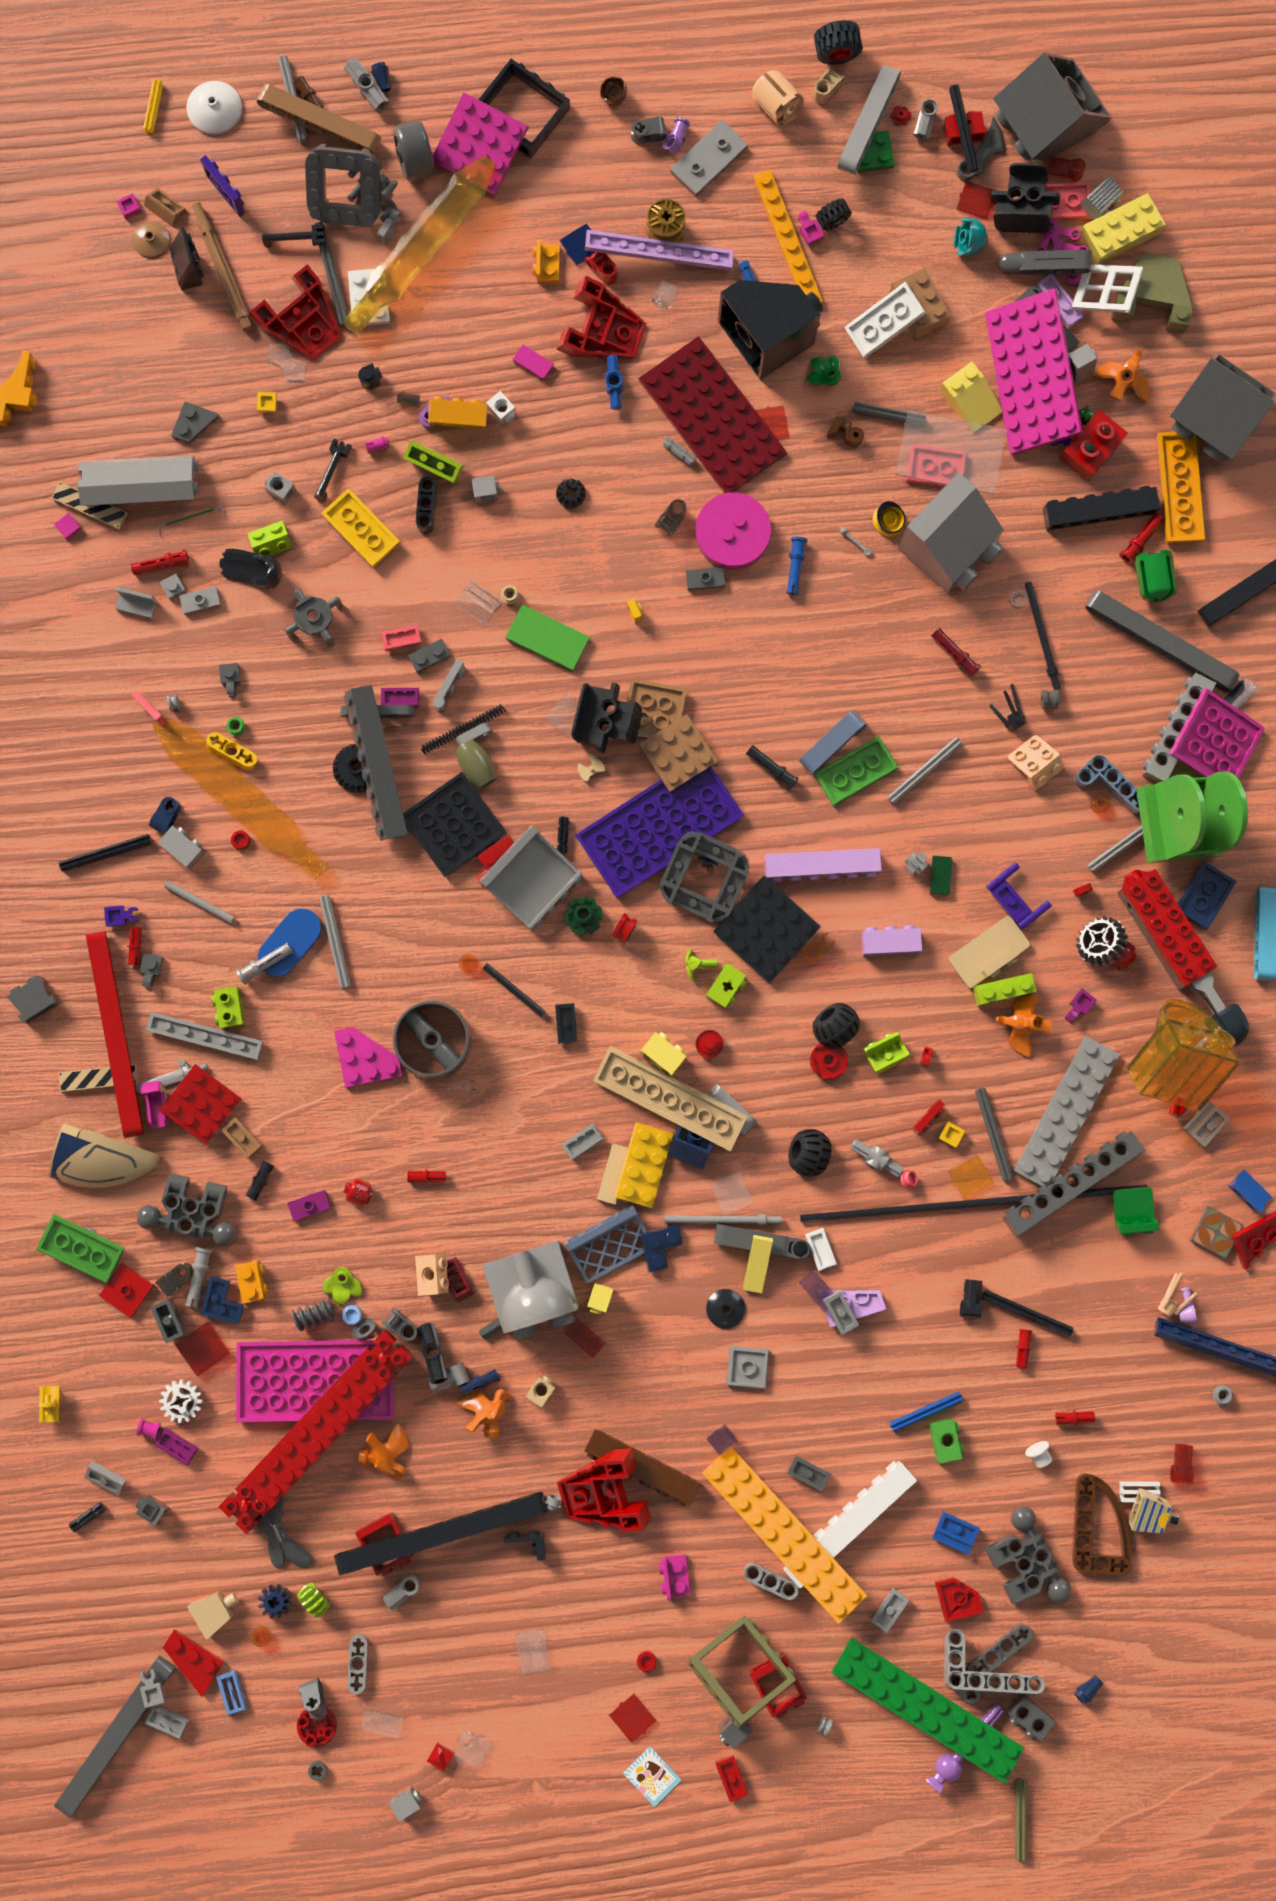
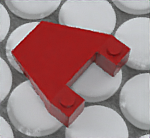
(304, 323)
(608, 327)
(599, 1495)

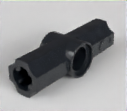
(434, 1364)

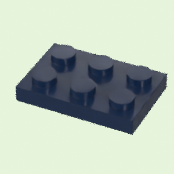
(1205, 895)

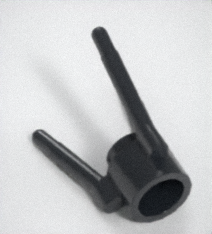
(1015, 719)

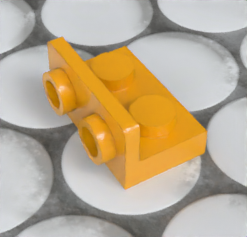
(547, 262)
(251, 1281)

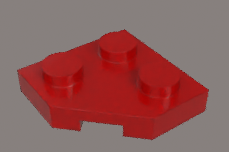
(957, 1599)

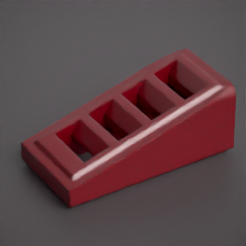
(464, 1294)

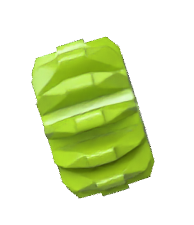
(313, 1600)

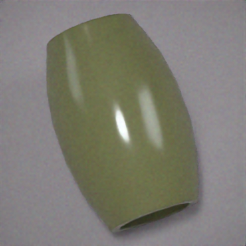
(476, 764)

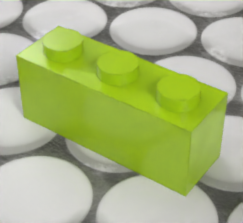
(434, 461)
(1004, 989)

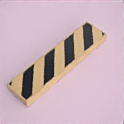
(104, 513)
(90, 1079)

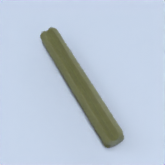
(1021, 1819)

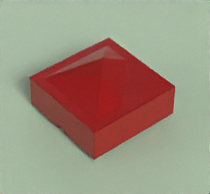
(440, 1756)

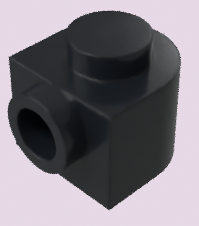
(369, 376)

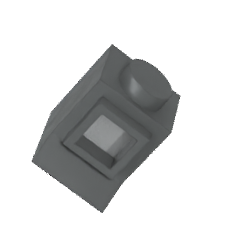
(151, 1509)

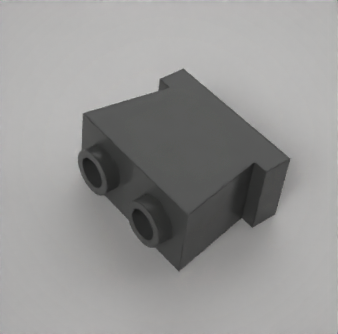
(32, 999)

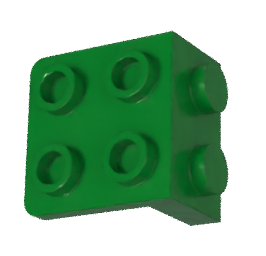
(1134, 1211)

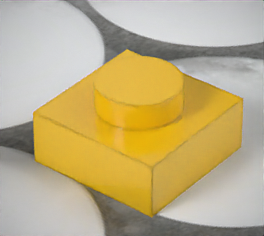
(266, 402)
(635, 610)
(951, 1134)

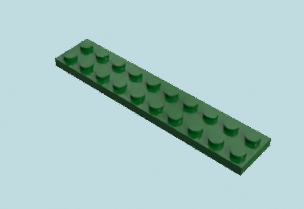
(927, 1710)

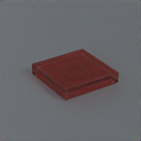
(202, 1348)

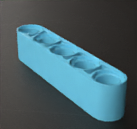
(1265, 934)

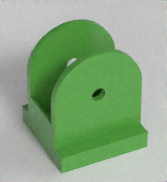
(1187, 817)

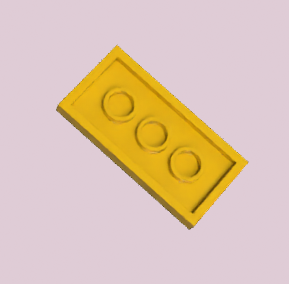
(360, 528)
(643, 1165)

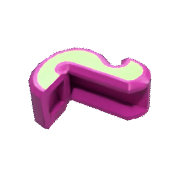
(155, 1097)

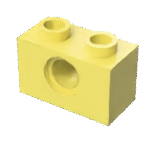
(600, 1298)

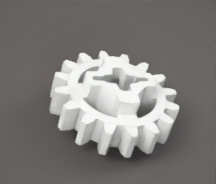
(177, 1394)

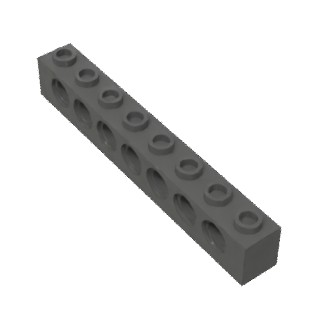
(1131, 1148)

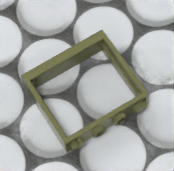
(717, 1691)

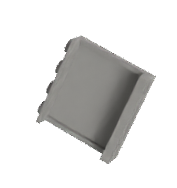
(531, 878)

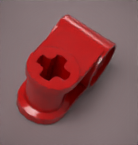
(600, 264)

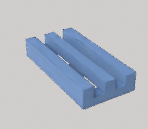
(239, 1691)

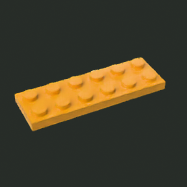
(1180, 488)

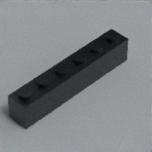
(1101, 508)

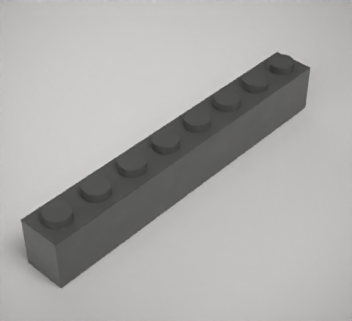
(375, 763)

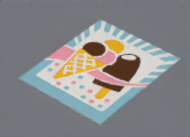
(652, 1776)

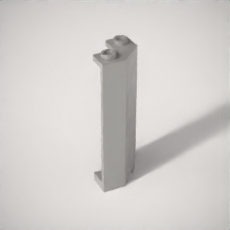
(138, 480)

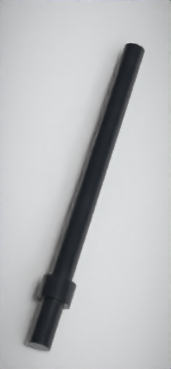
(1052, 670)

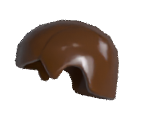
(613, 90)

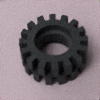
(833, 214)

